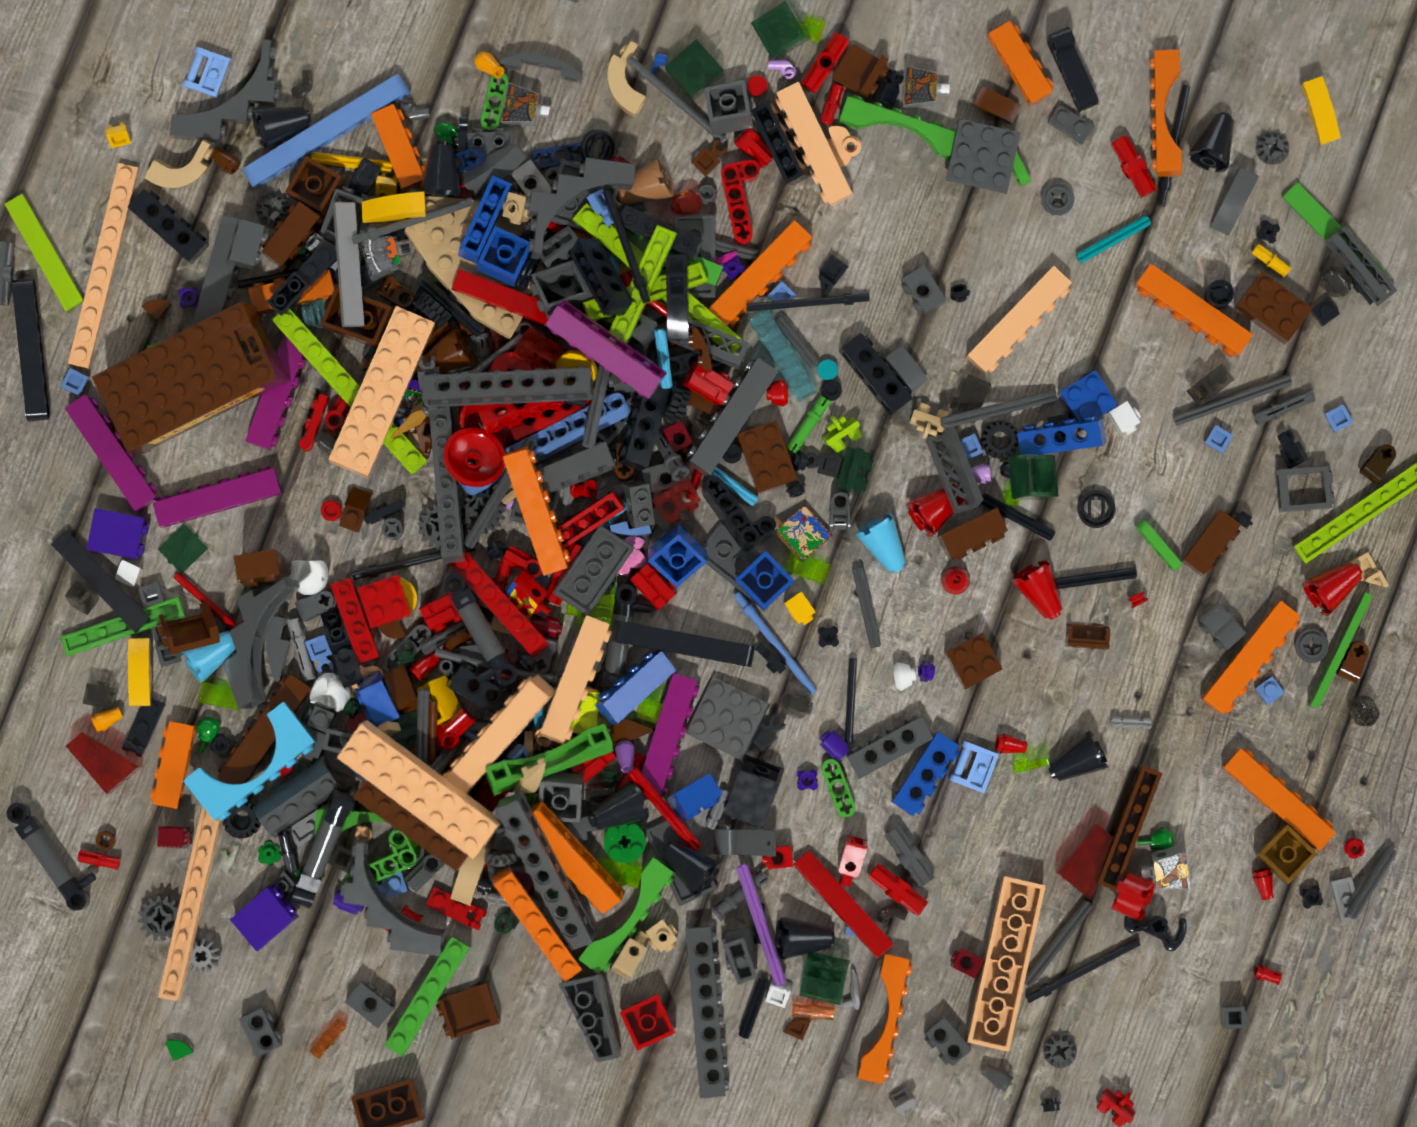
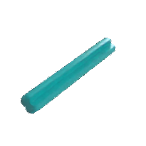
(1113, 239)

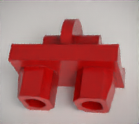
(1120, 1104)

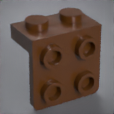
(860, 71)

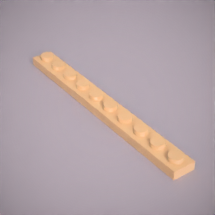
(103, 266)
(190, 907)

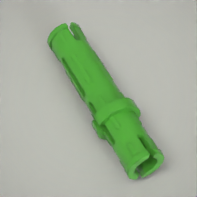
(808, 424)

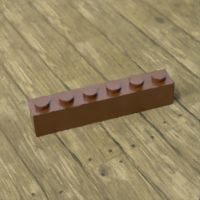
(261, 736)
(410, 825)
(1129, 826)

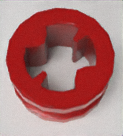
(1137, 599)

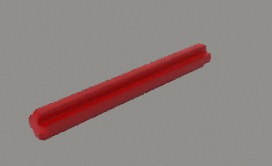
(664, 809)

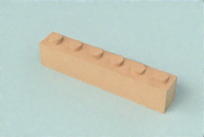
(814, 143)
(1019, 320)
(575, 679)

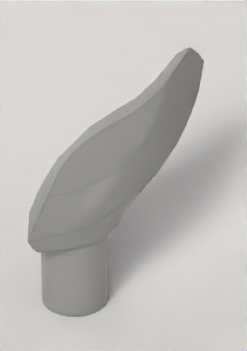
(855, 993)

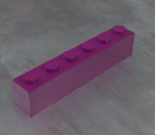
(605, 349)
(273, 403)
(111, 452)
(217, 498)
(668, 731)

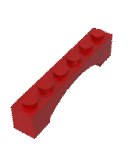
(500, 606)

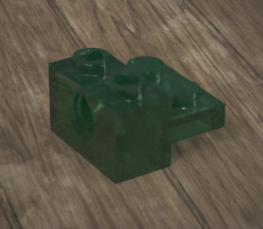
(849, 479)
(824, 978)

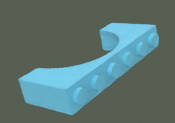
(291, 742)

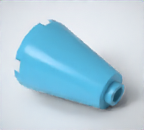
(883, 542)
(207, 659)

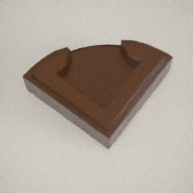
(156, 307)
(393, 630)
(797, 1028)

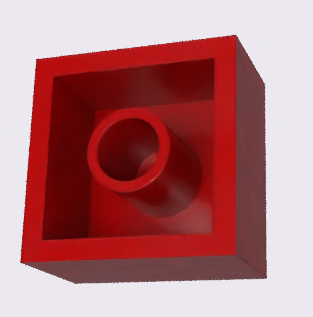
(385, 601)
(647, 1022)

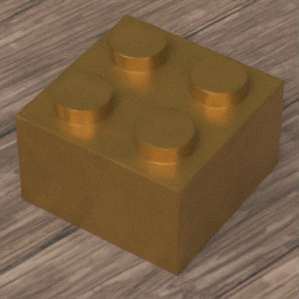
(1286, 853)

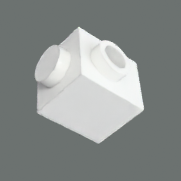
(1125, 418)

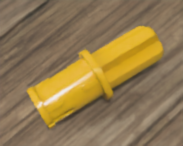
(1271, 260)

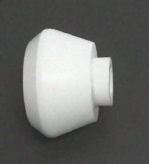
(903, 675)

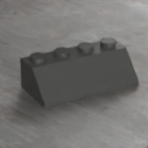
(297, 799)

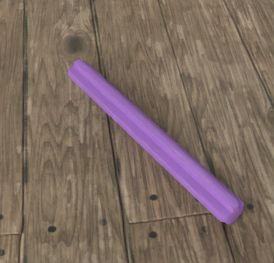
(761, 924)

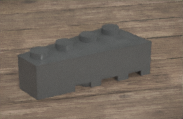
(577, 467)
(593, 1014)

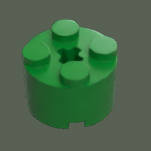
(633, 850)

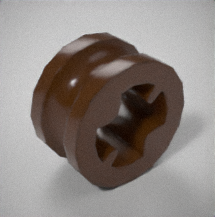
(111, 842)

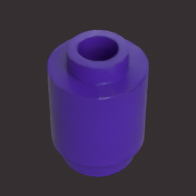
(834, 744)
(350, 908)

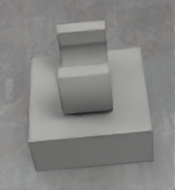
(902, 1101)

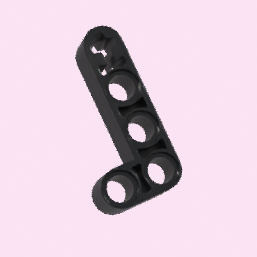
(1071, 69)
(735, 511)

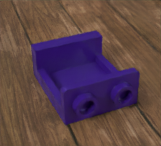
(117, 534)
(264, 917)

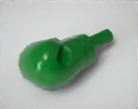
(445, 132)
(207, 730)
(1160, 840)

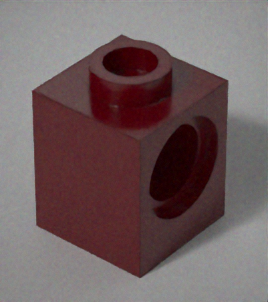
(675, 429)
(973, 969)

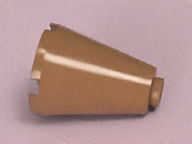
(649, 185)

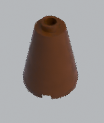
(451, 353)

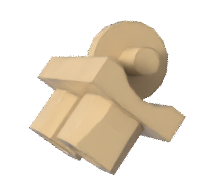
(928, 423)

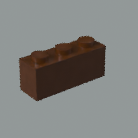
(1212, 543)

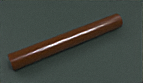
(432, 731)

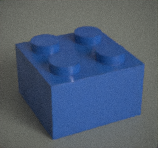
(503, 256)
(1087, 397)
(677, 555)
(764, 580)
(377, 699)
(696, 795)

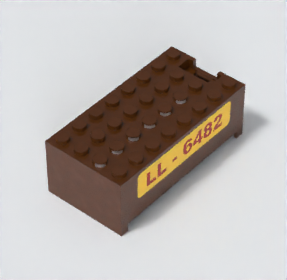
(189, 378)

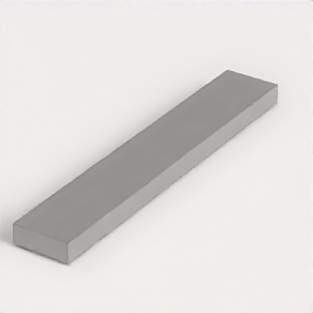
(348, 264)

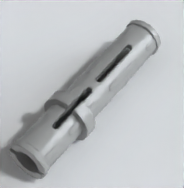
(301, 650)

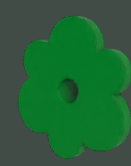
(273, 849)

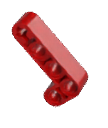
(740, 203)

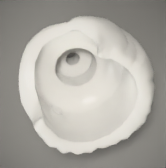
(310, 575)
(329, 692)

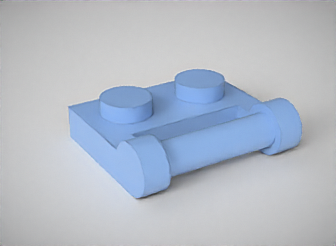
(213, 73)
(980, 770)

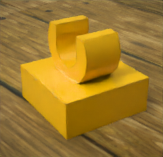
(118, 135)
(386, 185)

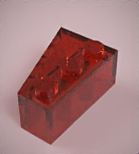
(102, 762)
(1086, 861)

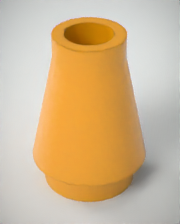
(487, 63)
(106, 719)

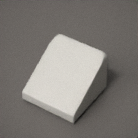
(128, 573)
(779, 994)

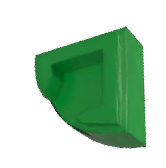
(178, 1049)

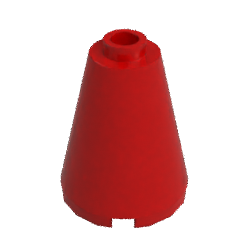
(932, 510)
(1332, 587)
(1039, 588)

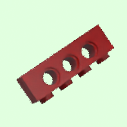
(513, 415)
(521, 430)
(590, 517)
(355, 621)

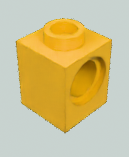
(800, 609)

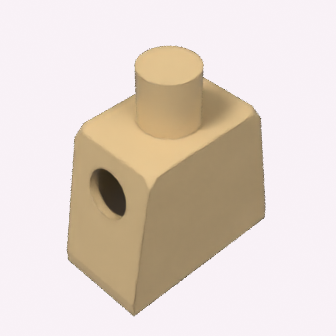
(626, 963)

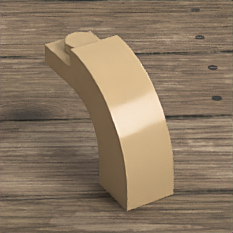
(624, 96)
(174, 177)
(470, 875)

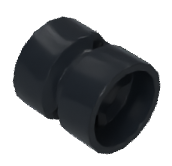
(1219, 294)

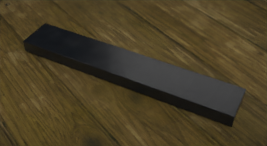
(100, 581)

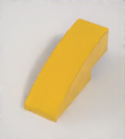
(1321, 110)
(394, 207)
(139, 671)

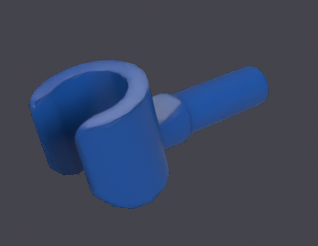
(660, 59)

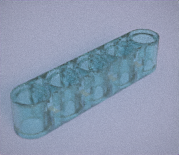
(782, 354)

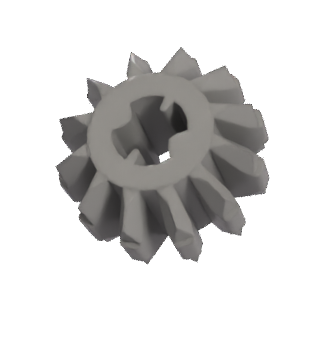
(210, 956)

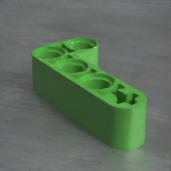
(397, 855)

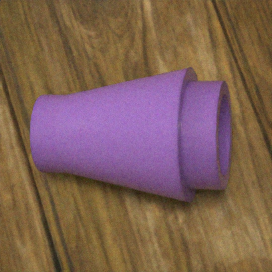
(625, 755)

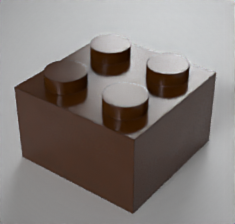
(314, 185)
(973, 661)

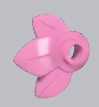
(636, 559)

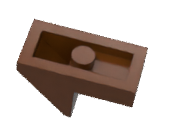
(355, 509)

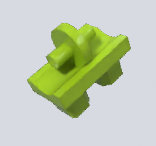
(838, 430)

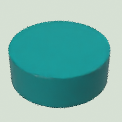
(827, 370)

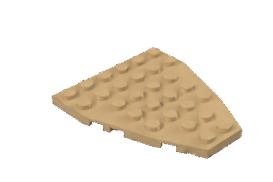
(439, 245)

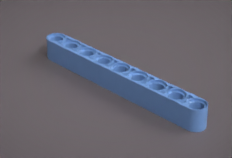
(325, 131)
(572, 431)

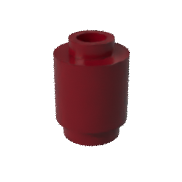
(549, 627)

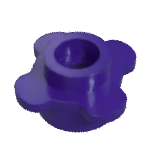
(733, 274)
(184, 293)
(926, 671)
(812, 780)

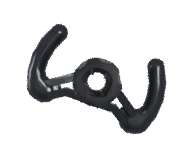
(1169, 944)

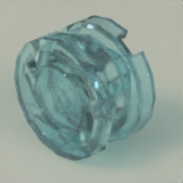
(310, 315)

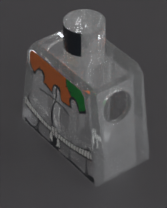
(384, 256)

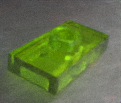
(808, 569)
(217, 696)

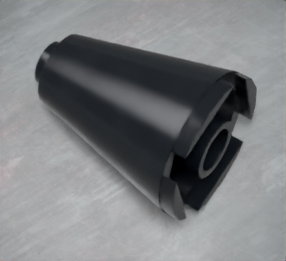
(279, 123)
(1214, 144)
(441, 172)
(1078, 759)
(619, 808)
(691, 866)
(801, 938)

